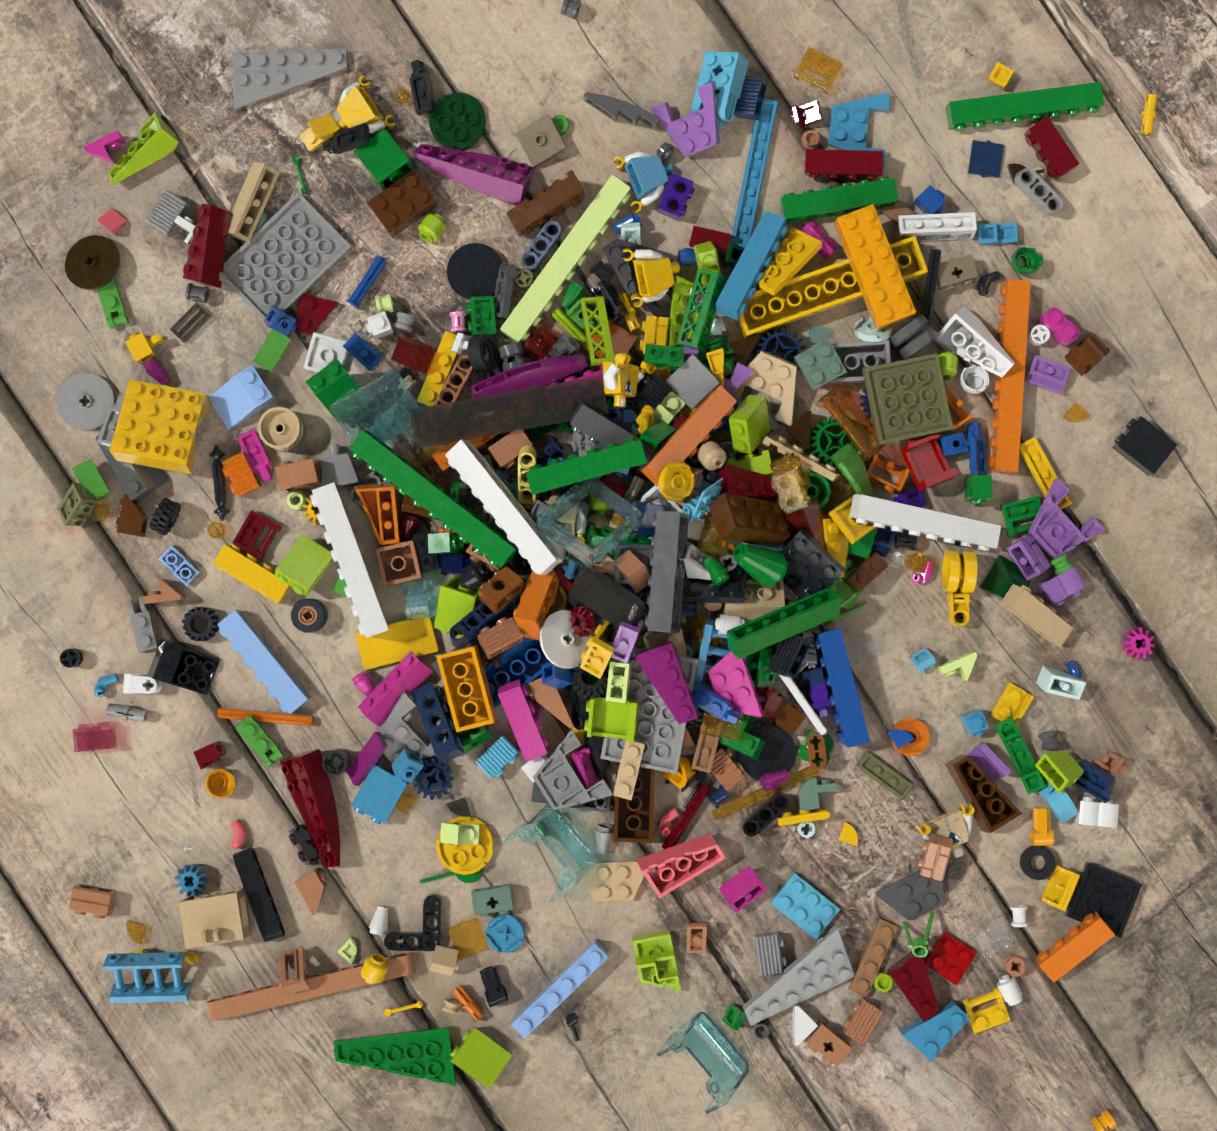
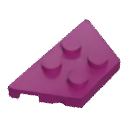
(733, 681)

